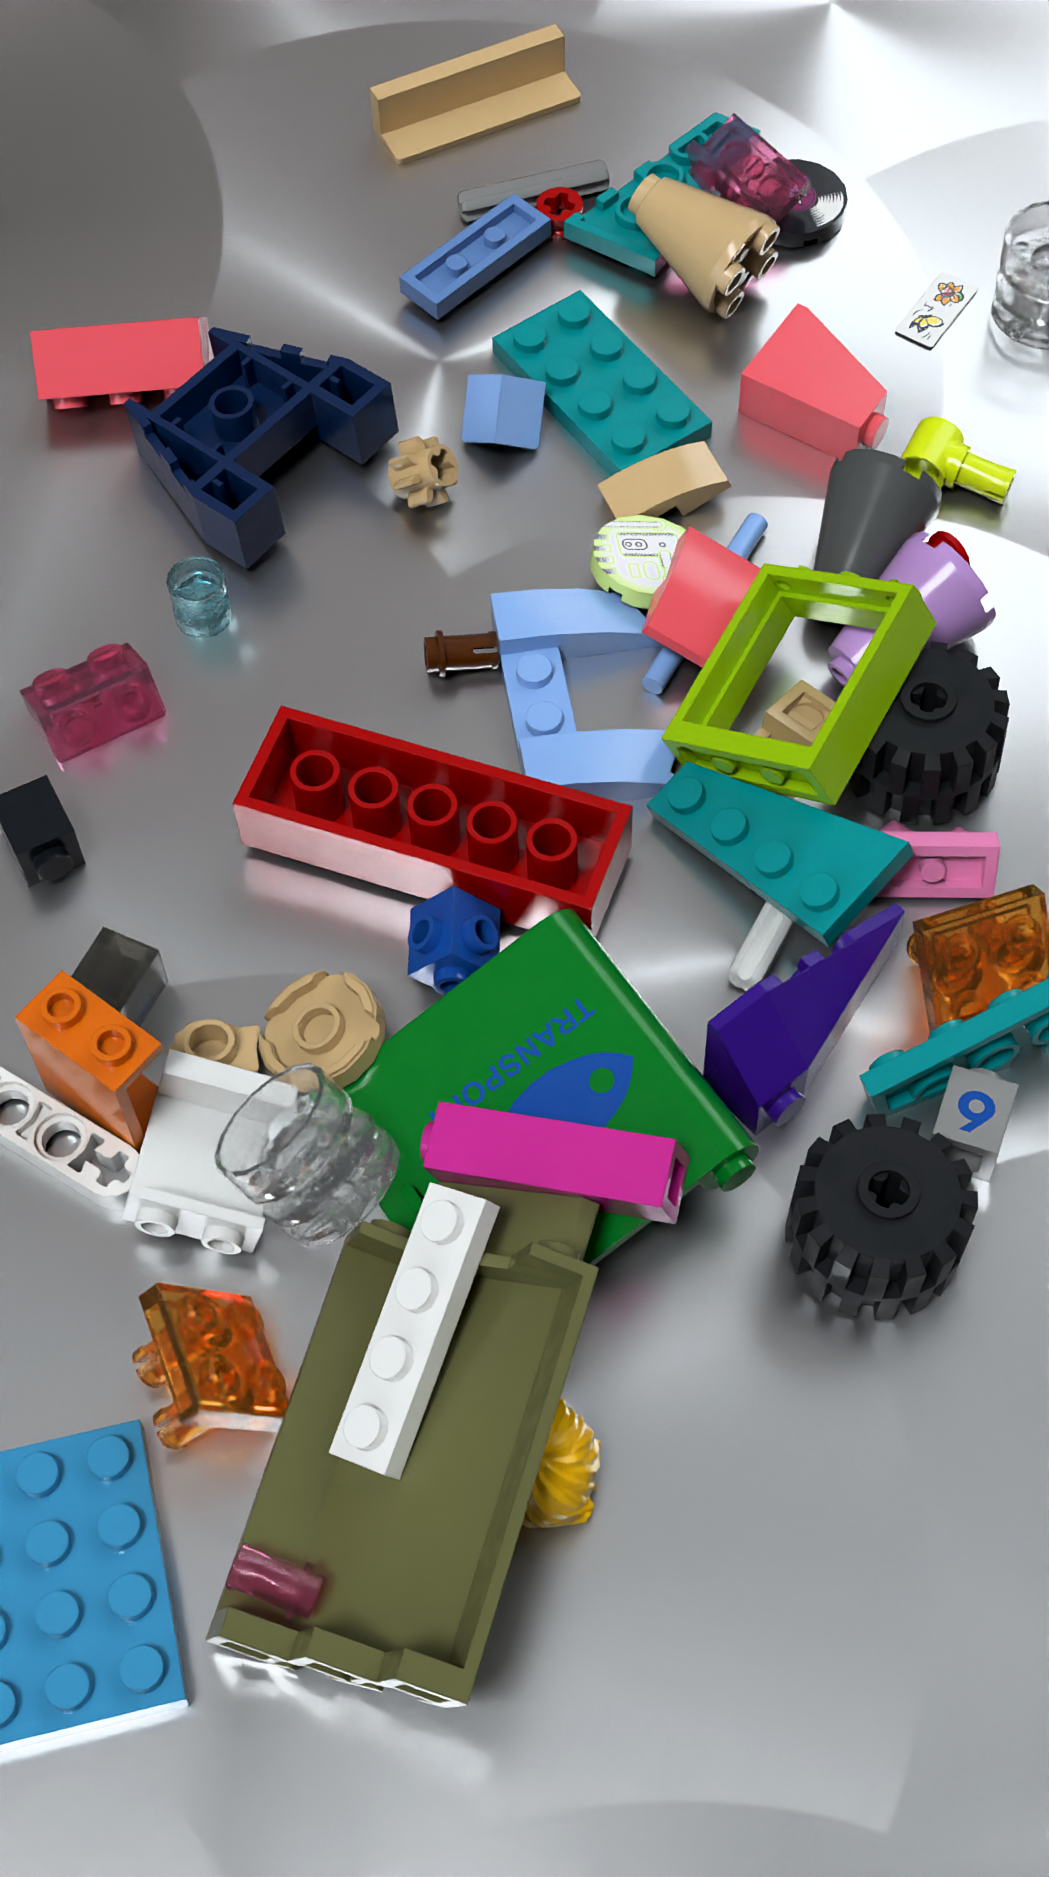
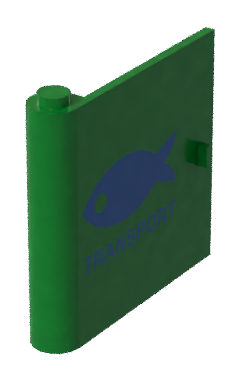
(556, 1038)

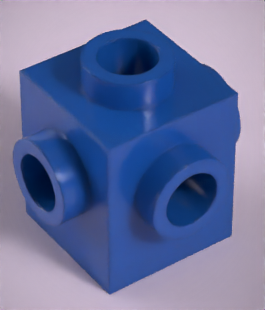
(451, 938)

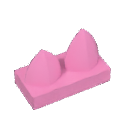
(945, 864)

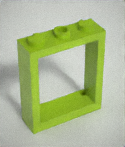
(775, 597)

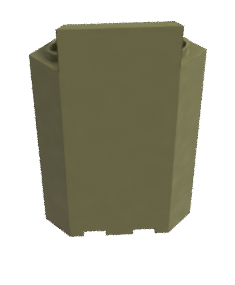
(423, 1556)

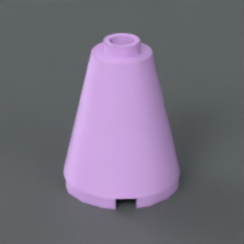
(947, 588)

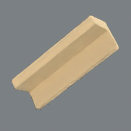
(473, 95)

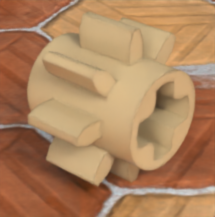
(423, 471)

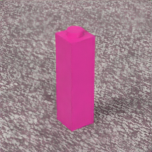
(514, 1151)

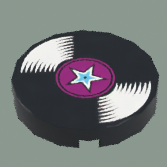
(818, 212)

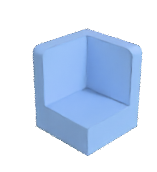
(503, 410)

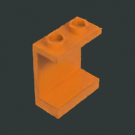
(91, 1057)

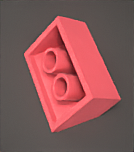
(117, 359)

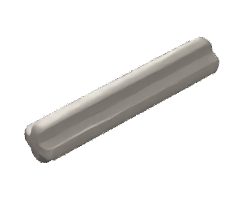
(583, 178)

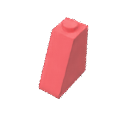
(813, 388)

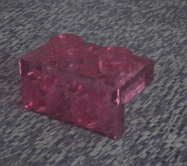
(747, 170)
(94, 700)

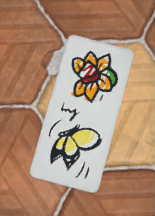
(936, 309)

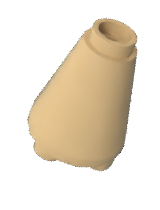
(705, 239)

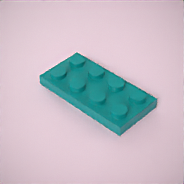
(600, 384)

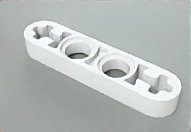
(48, 1117)

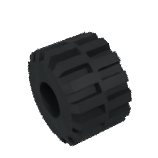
(939, 739)
(891, 1213)

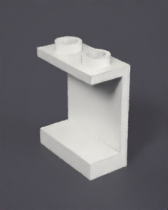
(176, 1169)

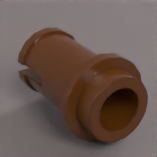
(457, 653)

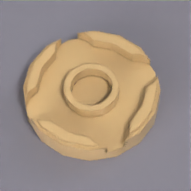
(325, 1023)

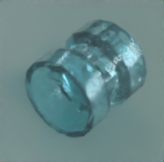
(199, 597)

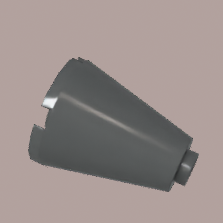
(872, 512)

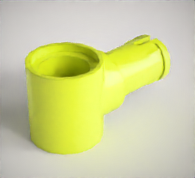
(941, 453)

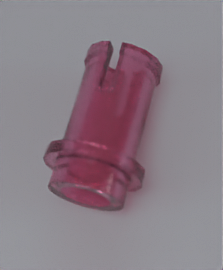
(275, 1581)

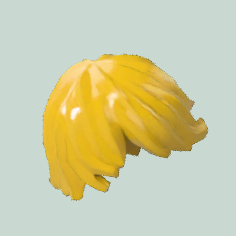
(565, 1473)

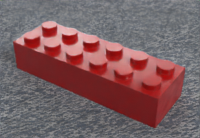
(431, 821)

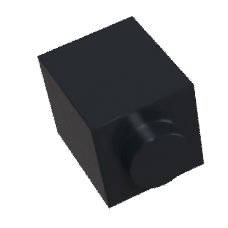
(39, 832)

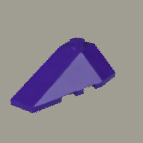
(780, 1033)

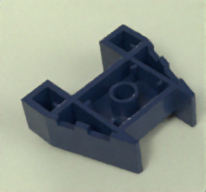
(242, 418)

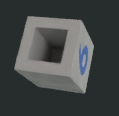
(975, 1117)

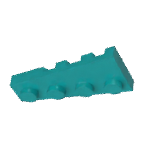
(613, 229)
(785, 851)
(984, 1041)

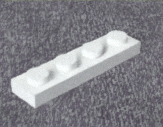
(414, 1330)

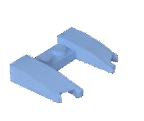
(533, 638)

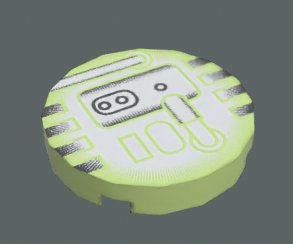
(634, 556)

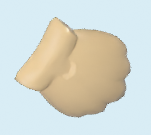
(220, 1043)

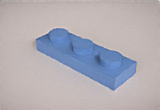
(475, 256)

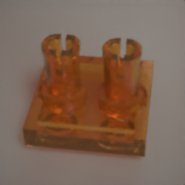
(980, 953)
(212, 1359)

